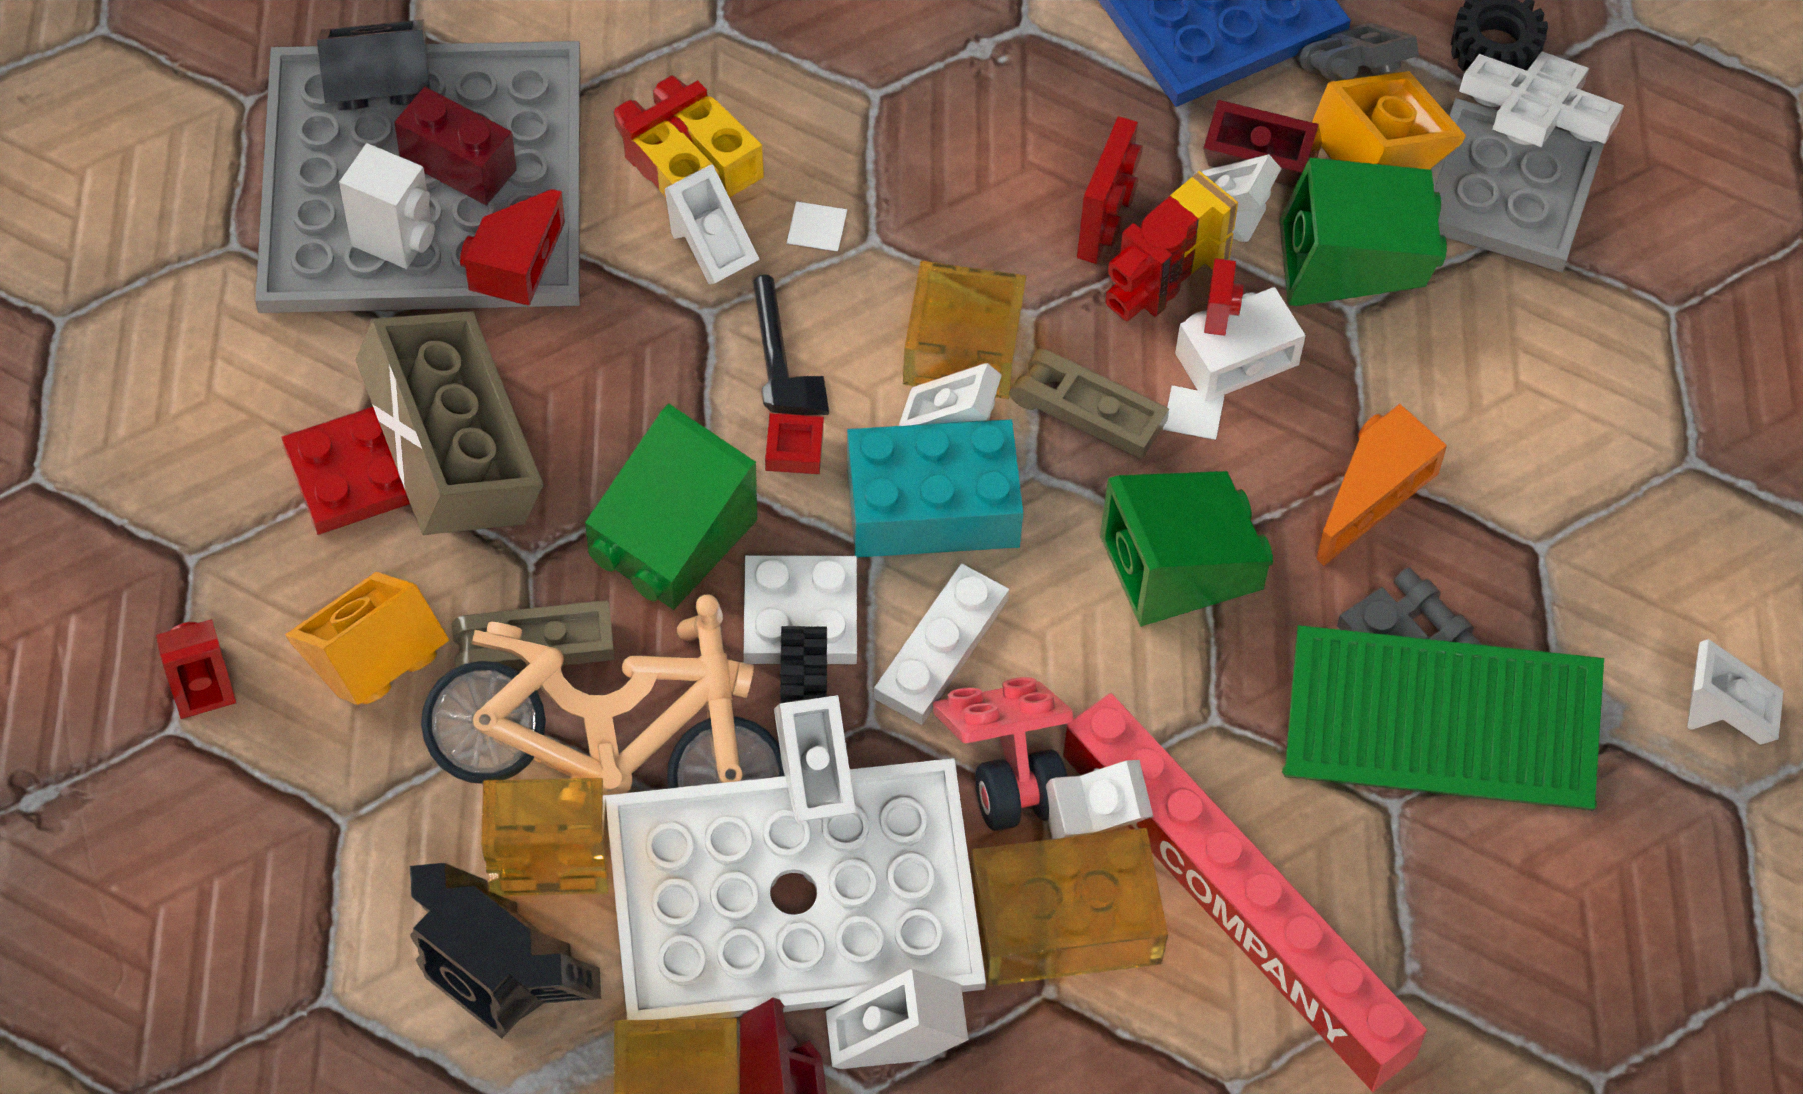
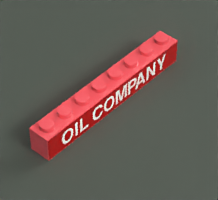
(1253, 901)

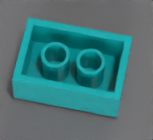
(934, 488)

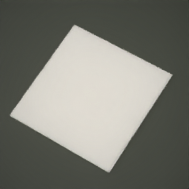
(816, 226)
(1193, 415)

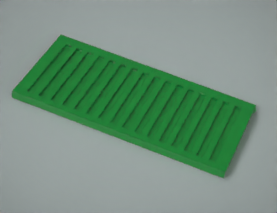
(1445, 718)

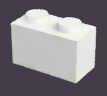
(387, 206)
(1255, 345)

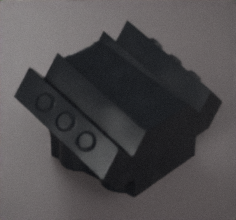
(488, 953)

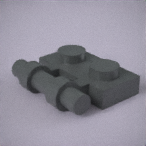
(1361, 45)
(1384, 615)

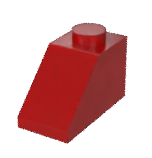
(514, 248)
(195, 668)

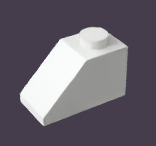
(815, 758)
(897, 1022)

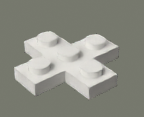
(1541, 99)

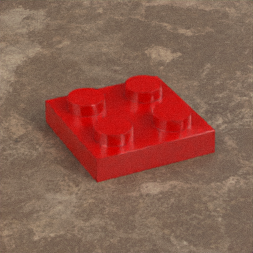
(1108, 189)
(345, 470)

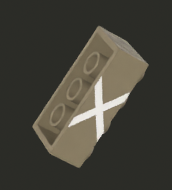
(448, 422)

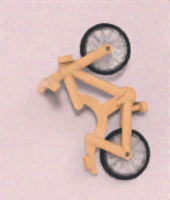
(491, 720)

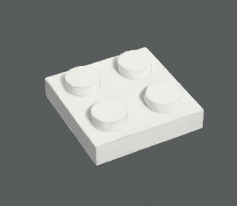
(800, 594)

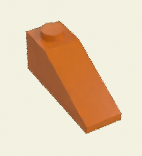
(1388, 466)

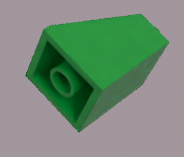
(1359, 231)
(673, 508)
(1182, 542)

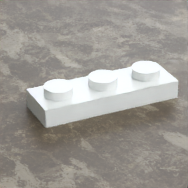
(941, 644)

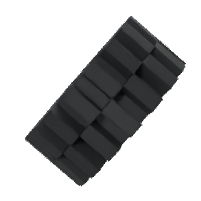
(1502, 15)
(803, 663)

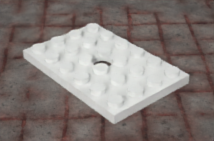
(700, 873)

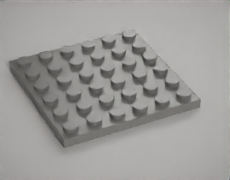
(311, 144)

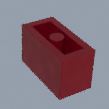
(1248, 133)
(456, 145)

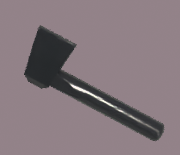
(783, 394)

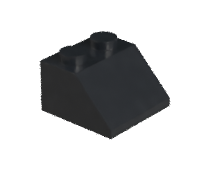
(373, 63)

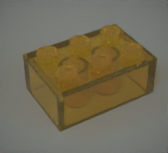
(1068, 906)

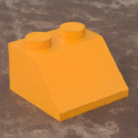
(1385, 122)
(369, 638)

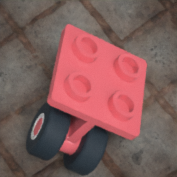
(1008, 713)

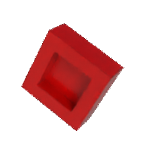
(1223, 297)
(794, 443)

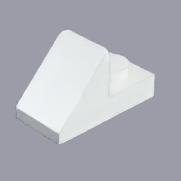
(1251, 186)
(710, 224)
(953, 398)
(1733, 693)
(1098, 800)

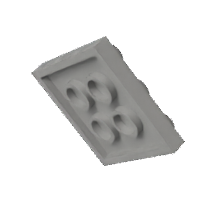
(1511, 193)

